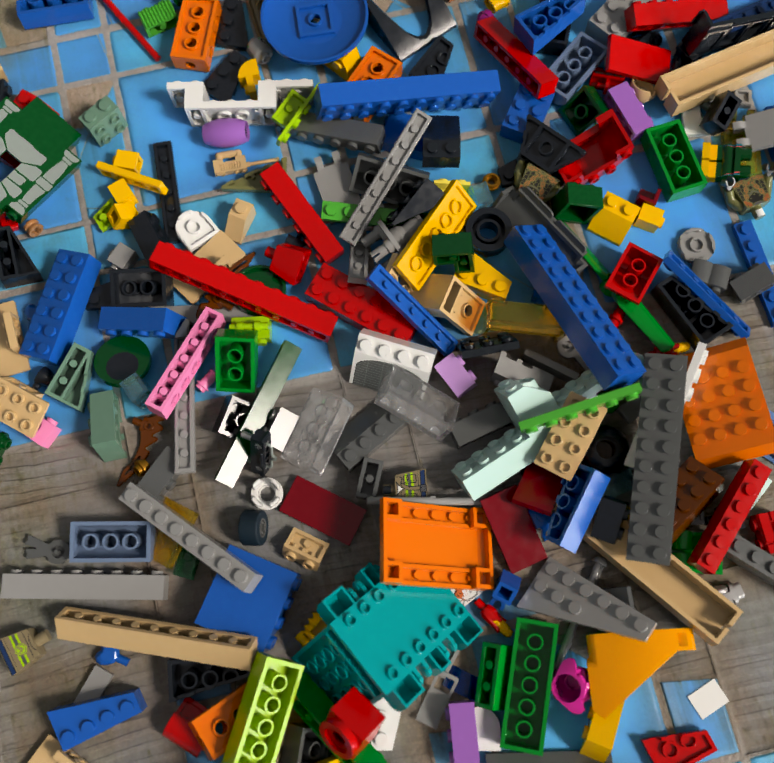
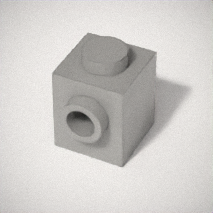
(122, 257)

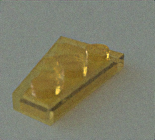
(166, 548)

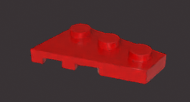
(679, 747)

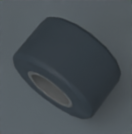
(253, 527)

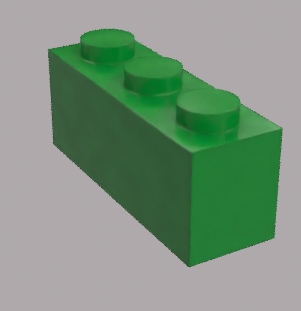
(493, 676)

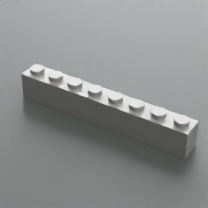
(191, 538)
(84, 586)

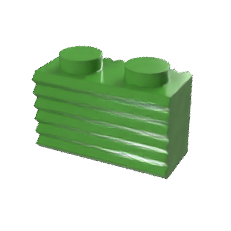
(158, 18)

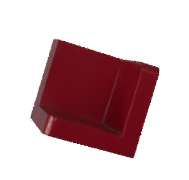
(647, 197)

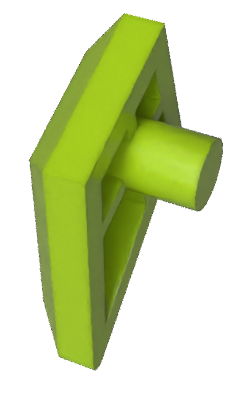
(101, 217)

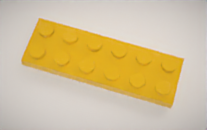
(447, 217)

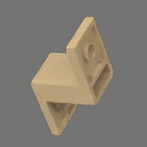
(445, 298)

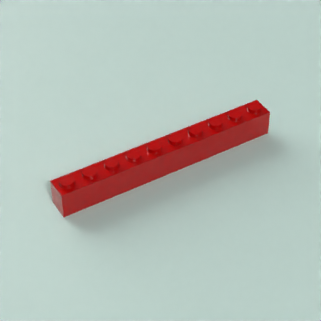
(243, 291)

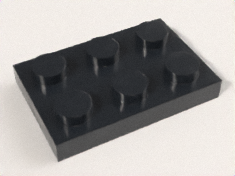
(487, 345)

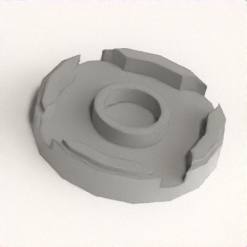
(695, 244)

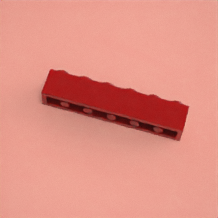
(670, 13)
(515, 57)
(301, 213)
(729, 516)

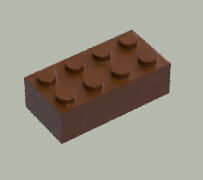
(695, 491)

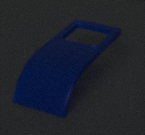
(466, 685)

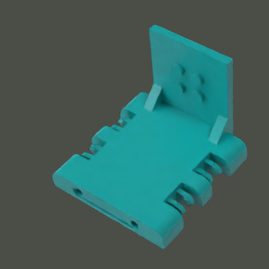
(383, 638)

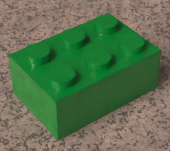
(236, 360)

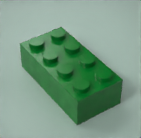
(673, 160)

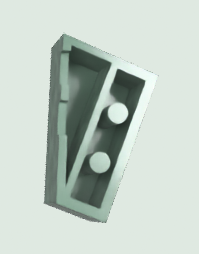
(73, 378)
(105, 425)

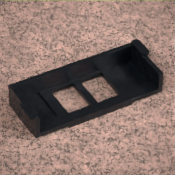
(708, 36)

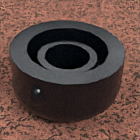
(492, 219)
(620, 449)

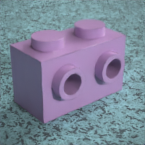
(455, 375)

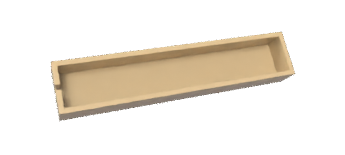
(716, 74)
(673, 587)

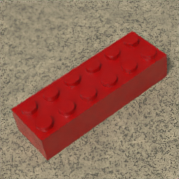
(356, 304)

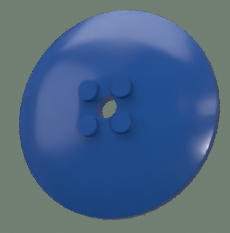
(296, 38)

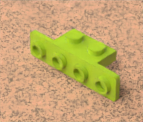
(290, 111)

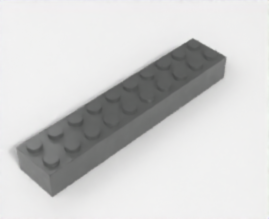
(657, 459)

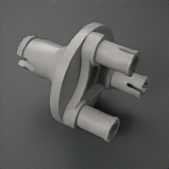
(393, 239)

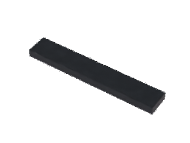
(167, 174)

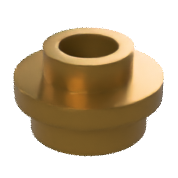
(492, 177)
(141, 467)

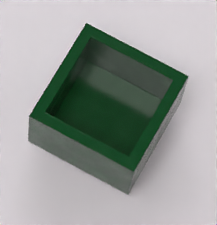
(577, 203)

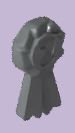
(56, 552)

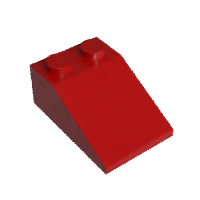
(633, 273)

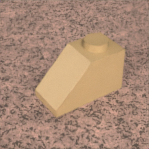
(239, 220)

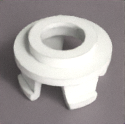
(256, 490)

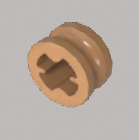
(33, 227)

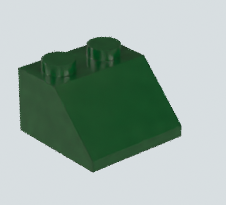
(583, 109)

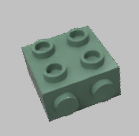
(103, 121)

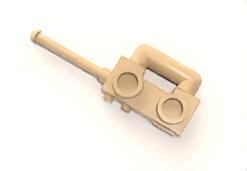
(235, 166)

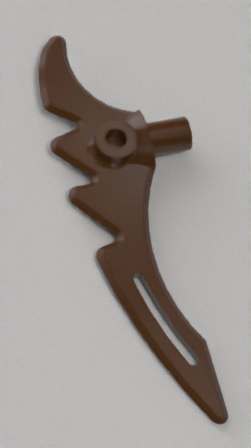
(217, 302)
(147, 429)

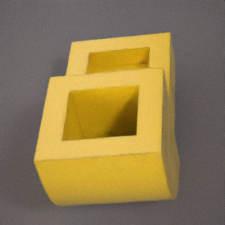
(248, 78)

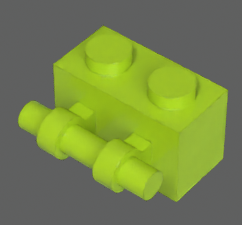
(259, 323)

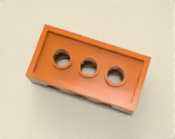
(196, 34)
(376, 65)
(204, 724)

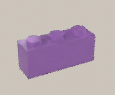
(628, 110)
(462, 732)

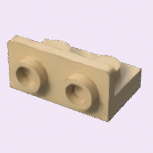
(304, 549)

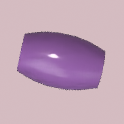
(226, 132)

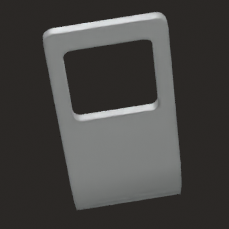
(435, 702)

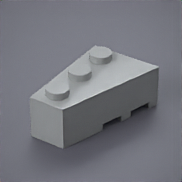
(510, 369)

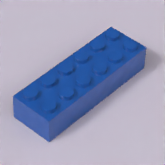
(60, 307)

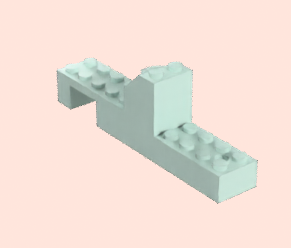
(516, 450)

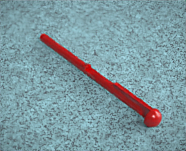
(132, 30)

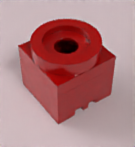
(351, 725)

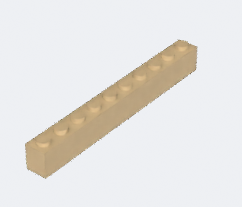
(157, 638)

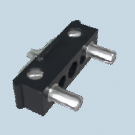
(260, 450)

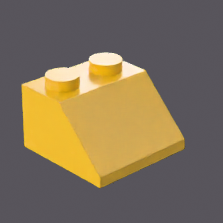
(614, 219)

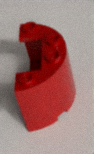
(605, 146)

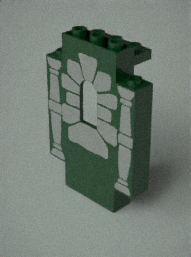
(43, 147)

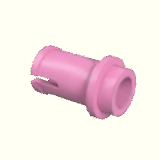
(206, 381)

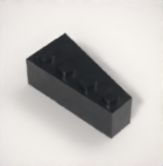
(689, 313)
(191, 677)

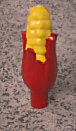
(677, 349)
(493, 618)

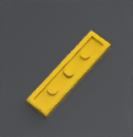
(132, 178)

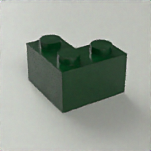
(455, 250)

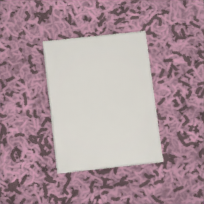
(708, 698)

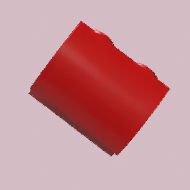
(178, 730)

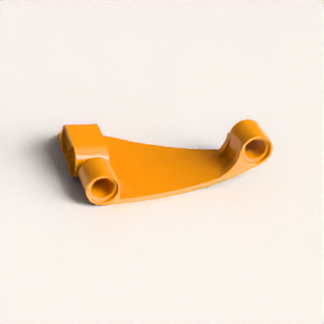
(623, 664)

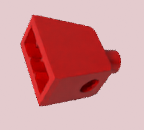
(288, 261)

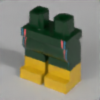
(725, 161)

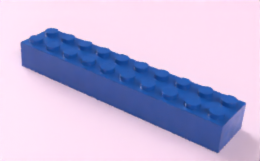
(405, 94)
(574, 307)

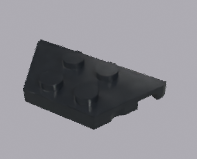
(547, 147)

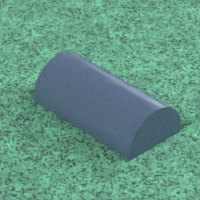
(576, 65)
(112, 541)

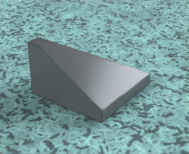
(184, 330)

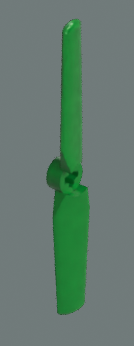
(636, 313)

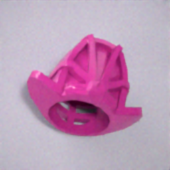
(571, 686)

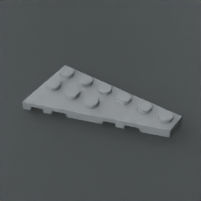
(574, 599)

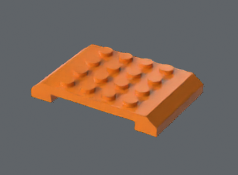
(728, 408)
(435, 546)

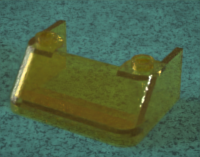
(520, 318)

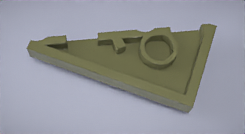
(251, 180)

